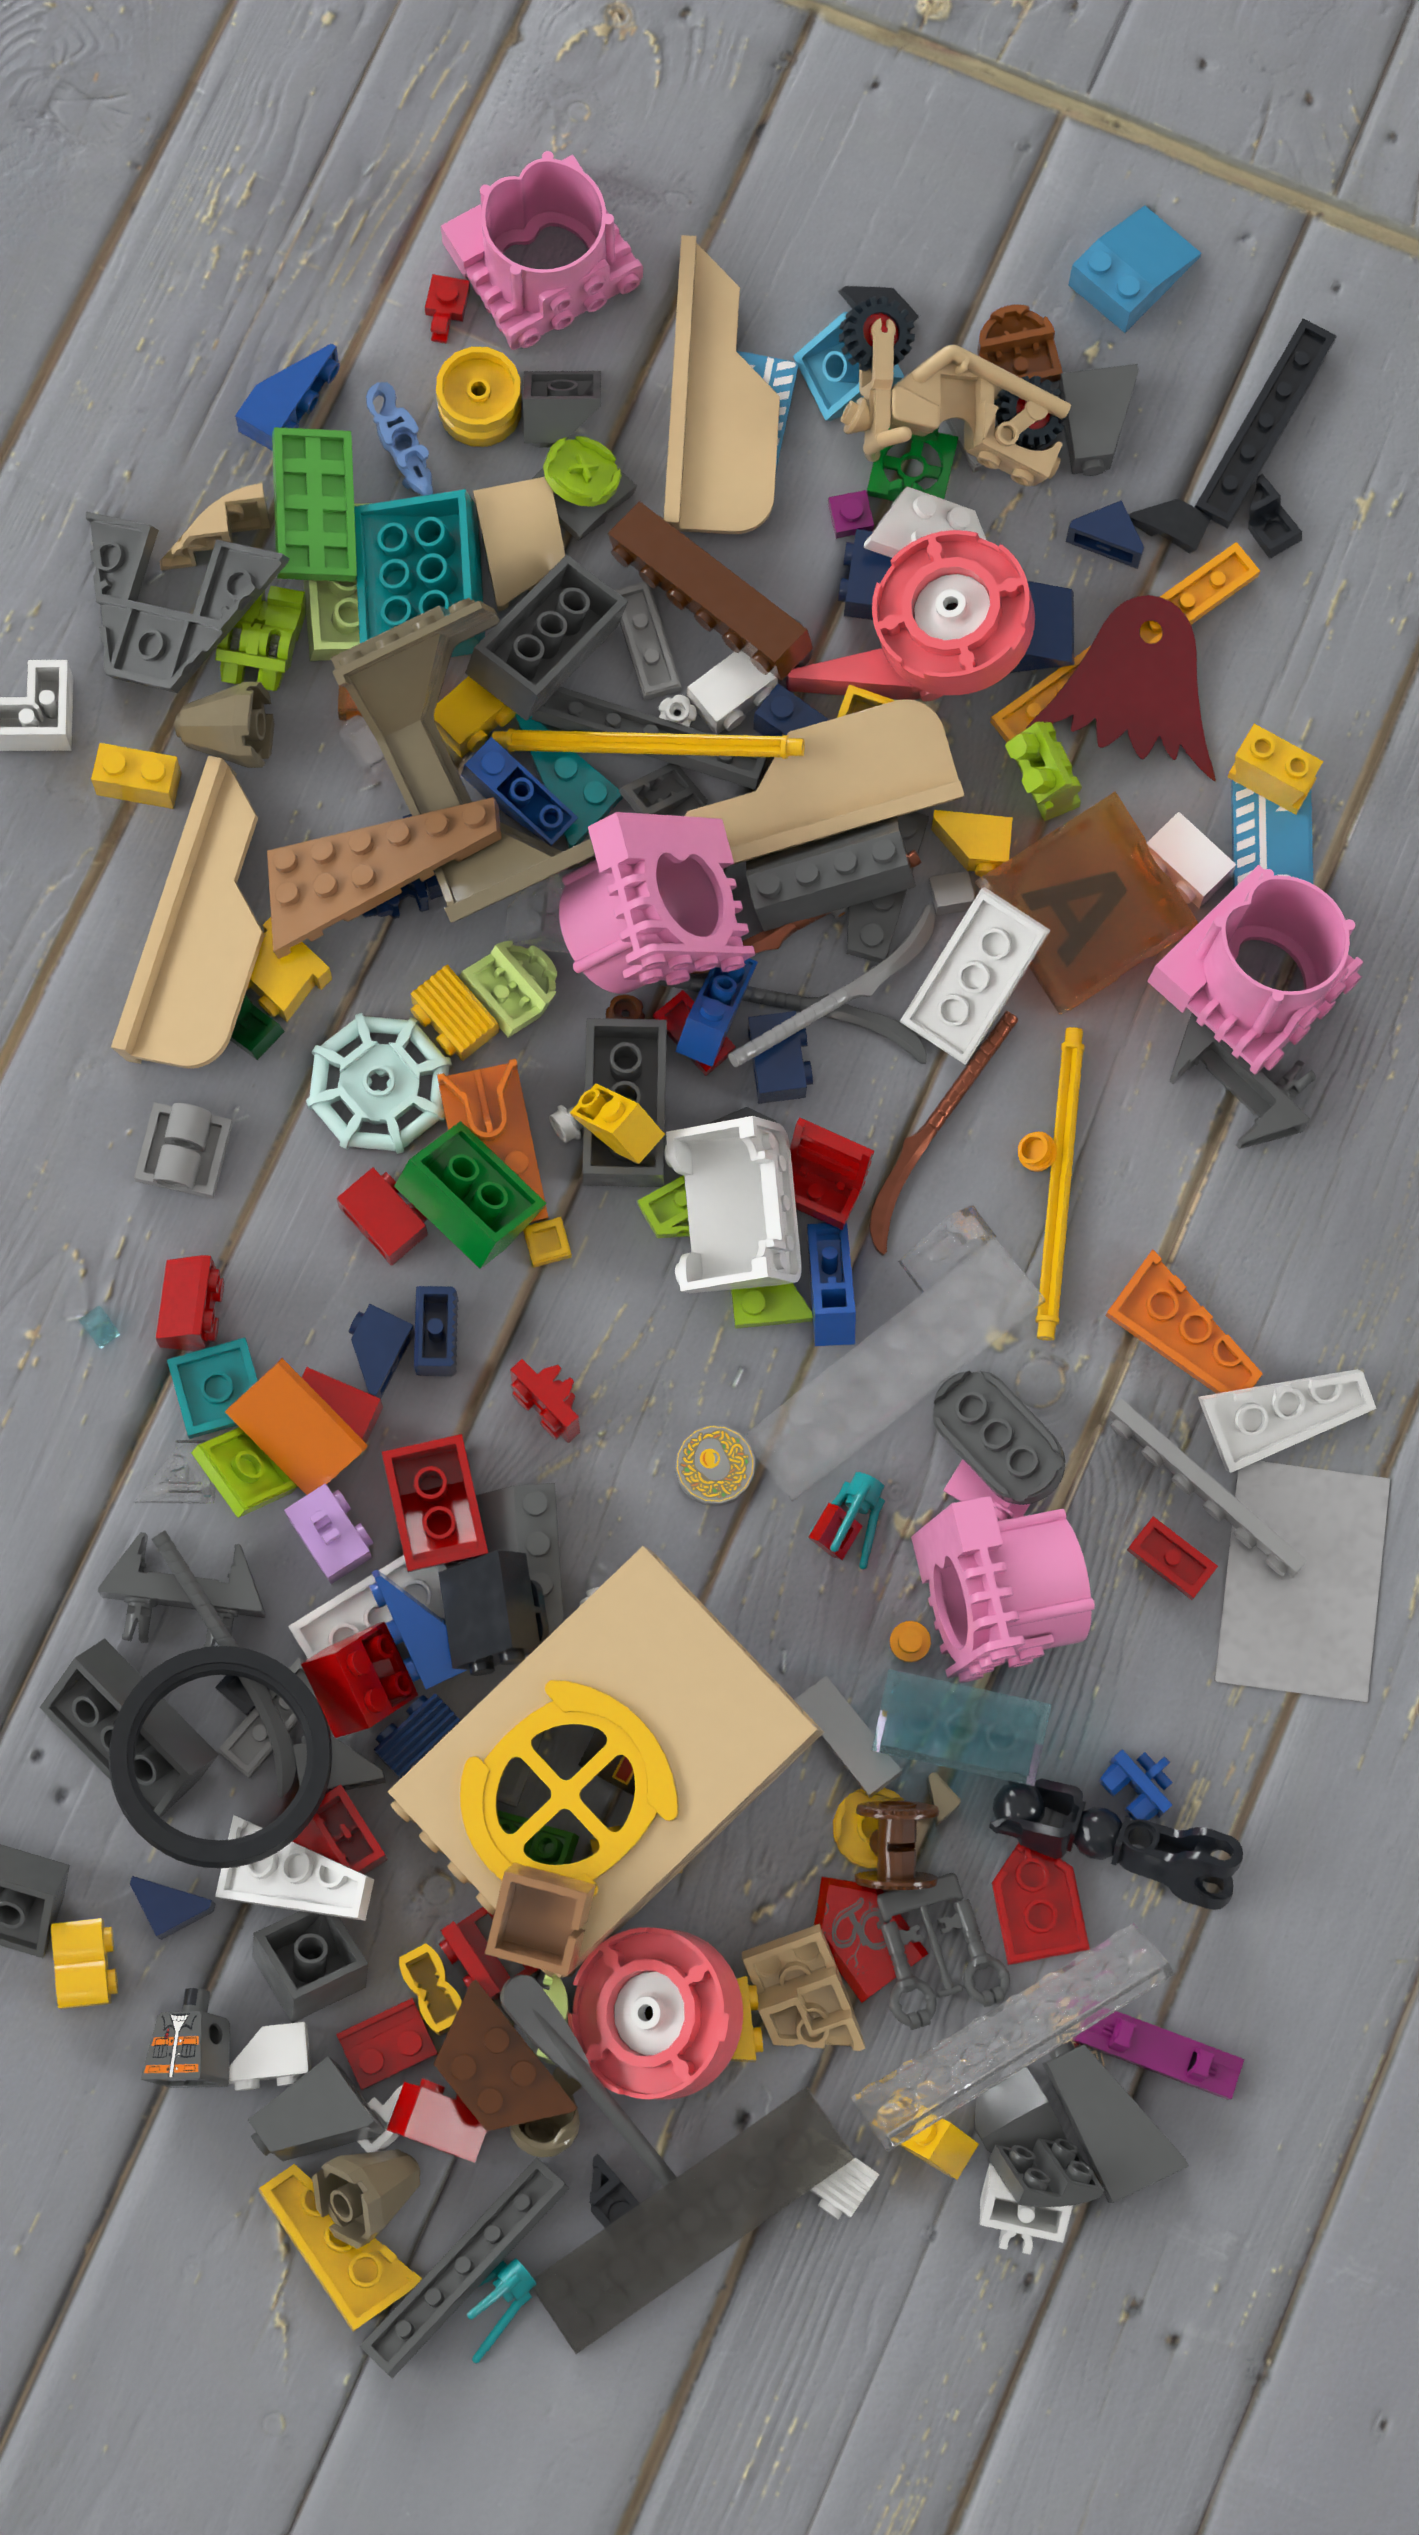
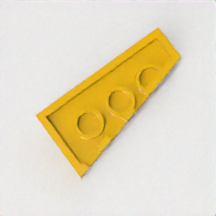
(356, 2280)

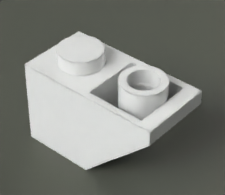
(272, 2054)

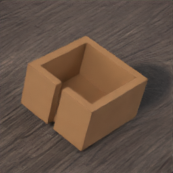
(540, 1919)

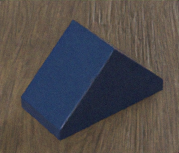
(1108, 534)
(169, 1908)

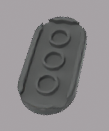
(998, 1437)

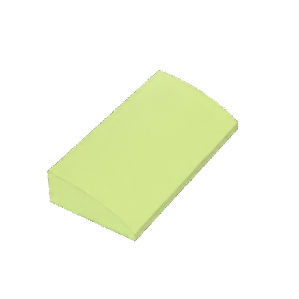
(331, 617)

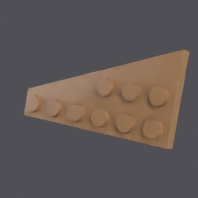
(362, 868)

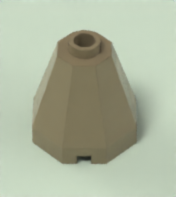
(230, 725)
(364, 2192)

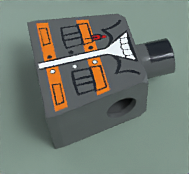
(189, 2046)

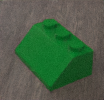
(469, 1194)

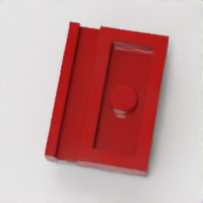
(387, 2044)

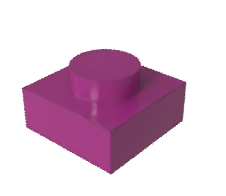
(850, 513)

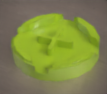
(582, 471)

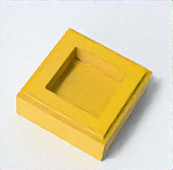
(547, 1242)

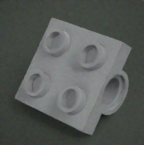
(183, 1149)

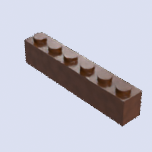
(709, 591)

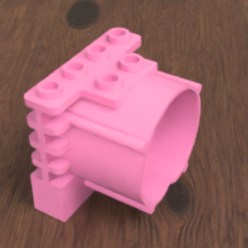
(513, 213)
(653, 902)
(1239, 1010)
(1002, 1585)

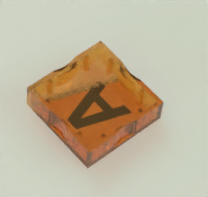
(1097, 897)

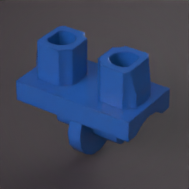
(1125, 1771)

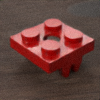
(548, 1397)

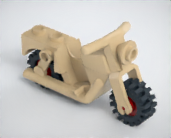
(944, 388)

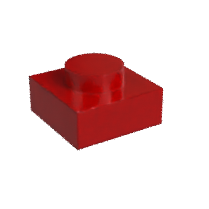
(827, 1528)

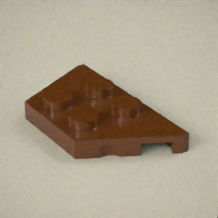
(496, 2068)

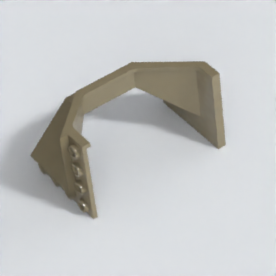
(396, 690)

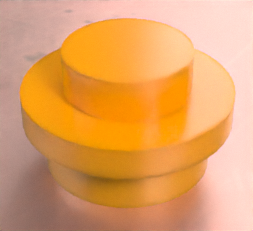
(1037, 1151)
(910, 1641)

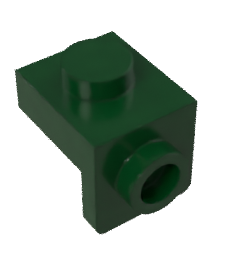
(255, 1030)

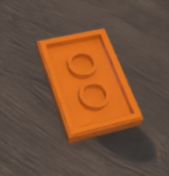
(296, 1428)

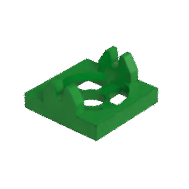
(942, 443)

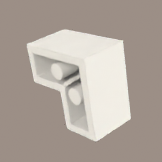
(44, 716)

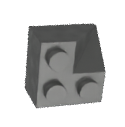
(309, 1962)

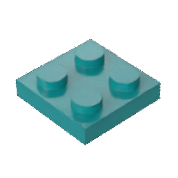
(210, 1383)

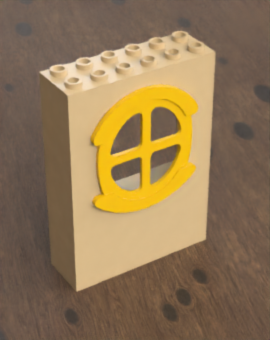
(669, 1696)

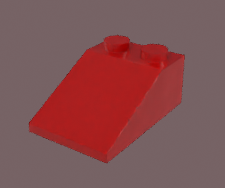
(434, 1503)

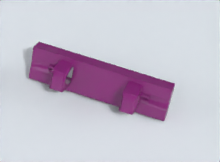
(1164, 2053)

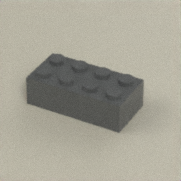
(546, 637)
(630, 1061)

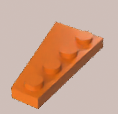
(1173, 1324)

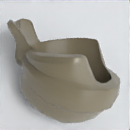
(552, 2134)

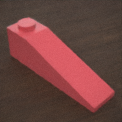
(863, 670)

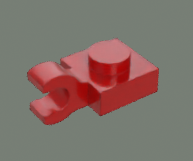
(446, 302)

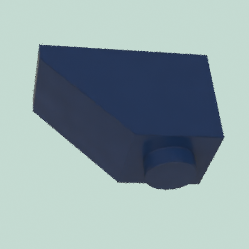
(379, 1346)

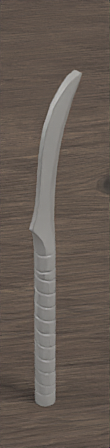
(860, 987)

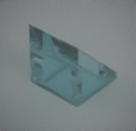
(99, 1326)

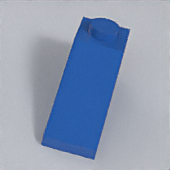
(831, 1285)

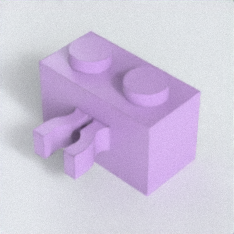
(328, 1532)

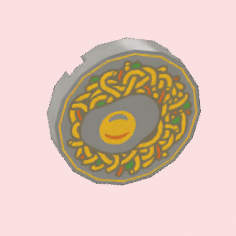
(714, 1465)

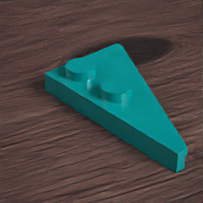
(574, 784)

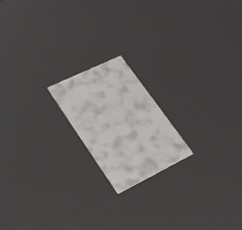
(1320, 1625)

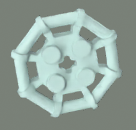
(378, 1105)

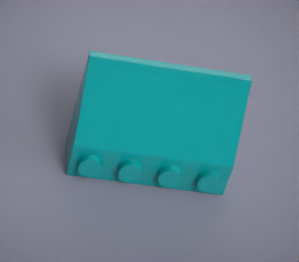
(416, 558)

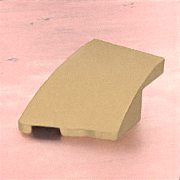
(235, 512)
(519, 535)
(802, 1992)

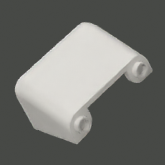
(736, 1205)

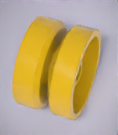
(479, 396)

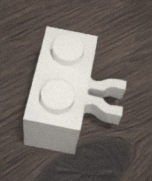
(1002, 2212)

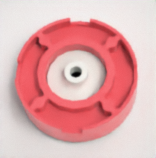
(953, 613)
(656, 2013)

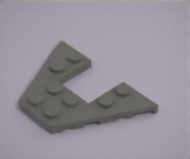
(158, 643)

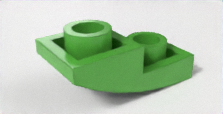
(548, 1845)

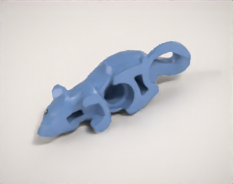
(399, 437)

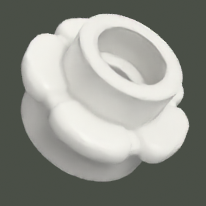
(680, 703)
(565, 1124)

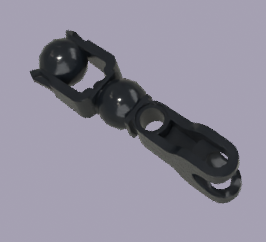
(1169, 1855)

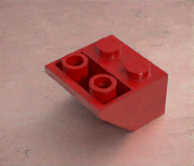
(188, 1304)
(359, 1680)
(342, 1834)

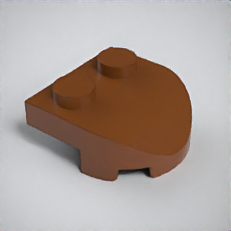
(1020, 343)

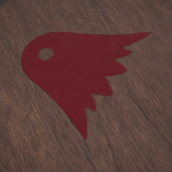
(1138, 684)

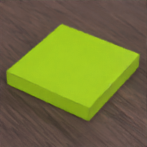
(242, 1472)

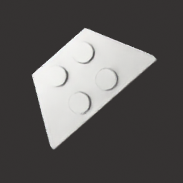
(918, 515)

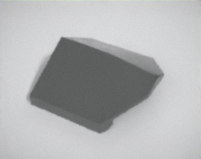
(664, 792)
(1015, 2114)

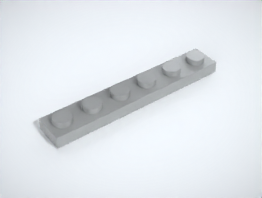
(1217, 1499)

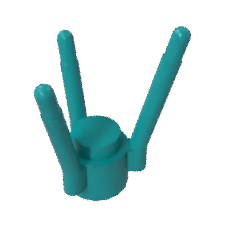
(861, 1495)
(511, 2283)

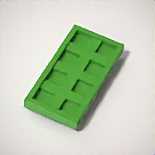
(314, 503)

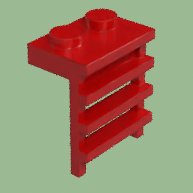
(827, 1172)
(467, 1944)

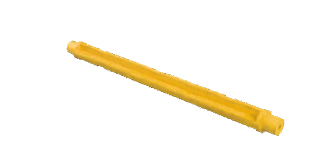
(650, 743)
(1060, 1183)

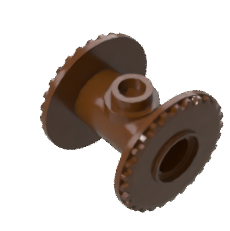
(895, 1845)

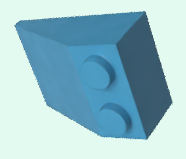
(1131, 267)

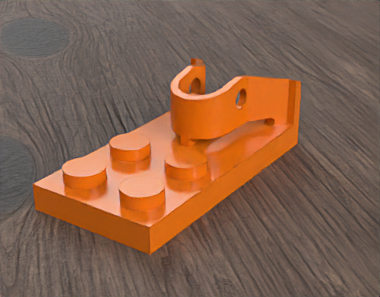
(495, 1111)

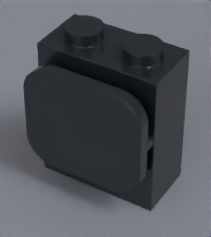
(492, 1611)

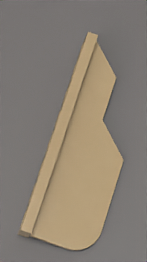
(719, 411)
(850, 777)
(200, 936)

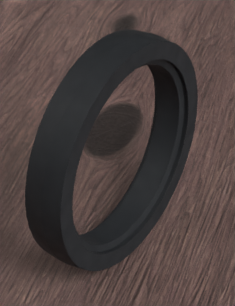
(191, 1666)

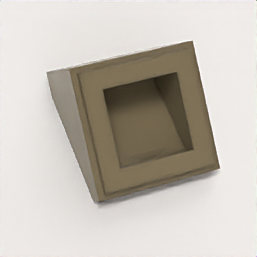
(942, 1797)

